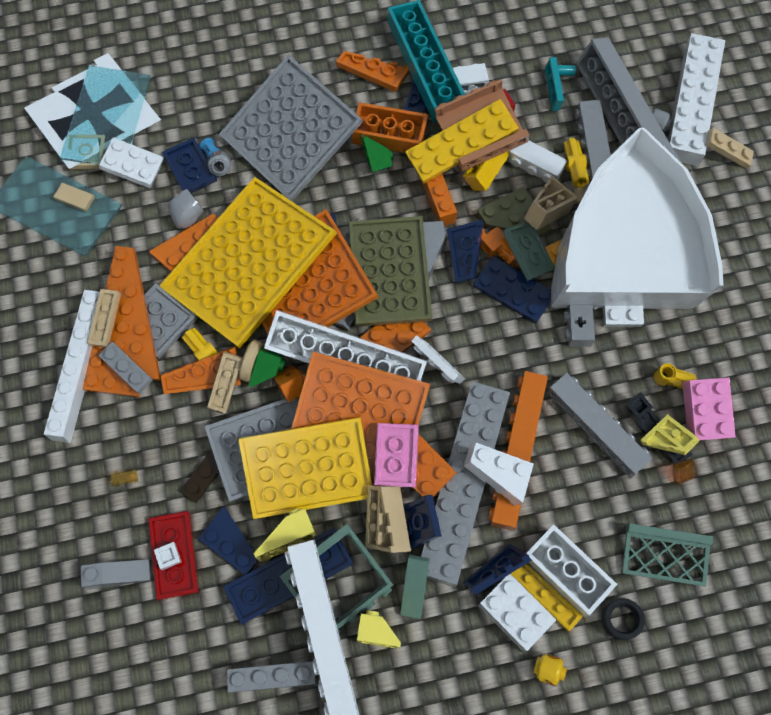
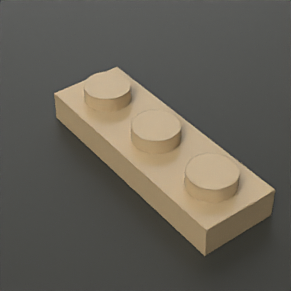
(729, 148)
(104, 318)
(225, 382)

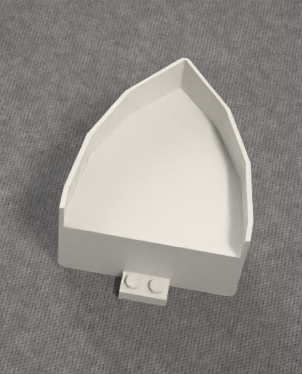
(638, 238)

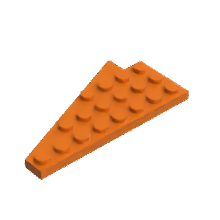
(130, 330)

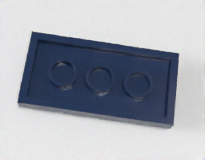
(513, 290)

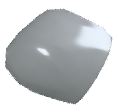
(184, 210)

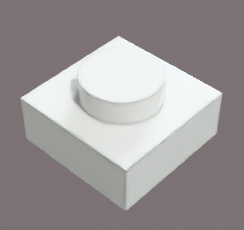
(167, 556)

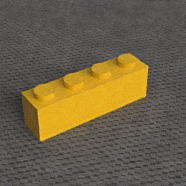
(483, 174)

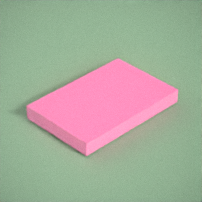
(396, 455)

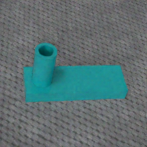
(553, 72)

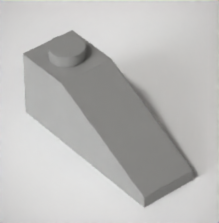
(434, 242)
(114, 573)

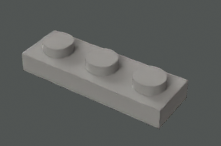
(125, 367)

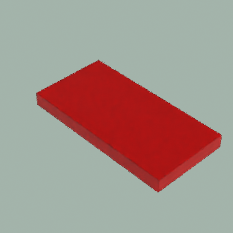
(180, 578)

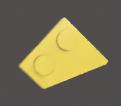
(670, 436)

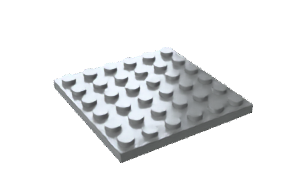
(290, 127)

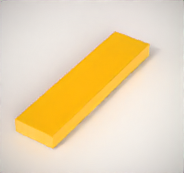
(548, 597)

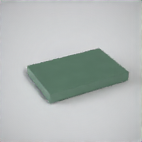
(528, 250)

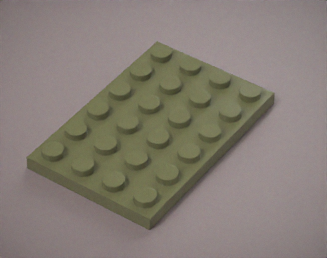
(396, 265)

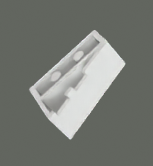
(500, 470)

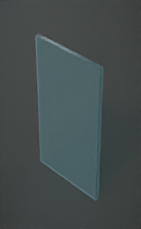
(105, 109)
(30, 201)

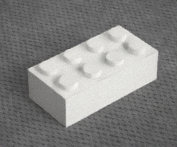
(570, 571)

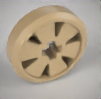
(249, 360)

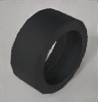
(639, 619)

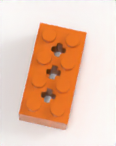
(391, 127)

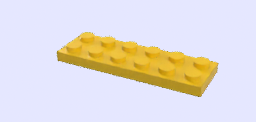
(465, 137)

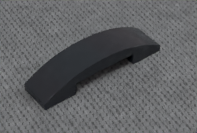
(646, 420)

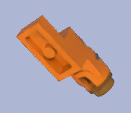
(495, 244)

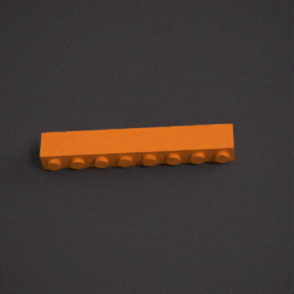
(520, 441)

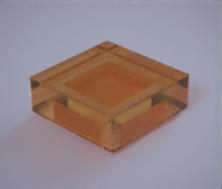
(684, 471)

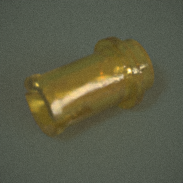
(124, 477)

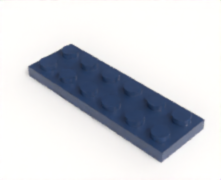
(264, 588)

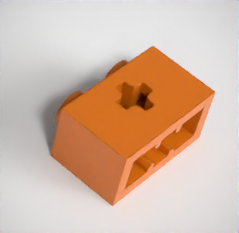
(290, 382)

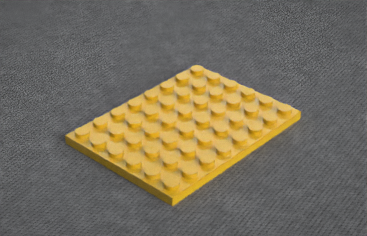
(247, 261)

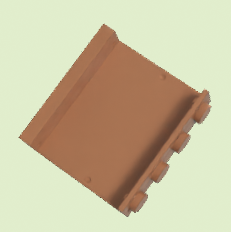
(464, 106)

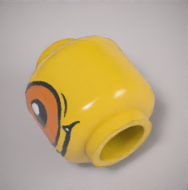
(550, 669)

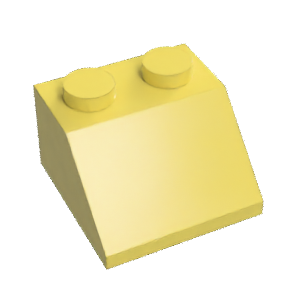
(376, 631)

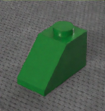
(376, 154)
(266, 366)

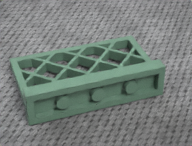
(673, 537)

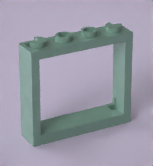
(366, 603)

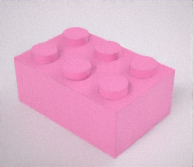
(709, 408)

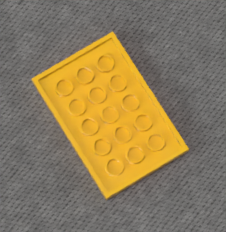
(306, 467)

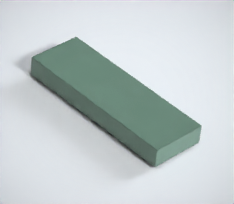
(415, 586)

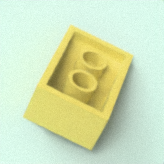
(291, 531)

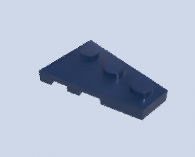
(464, 249)
(497, 568)

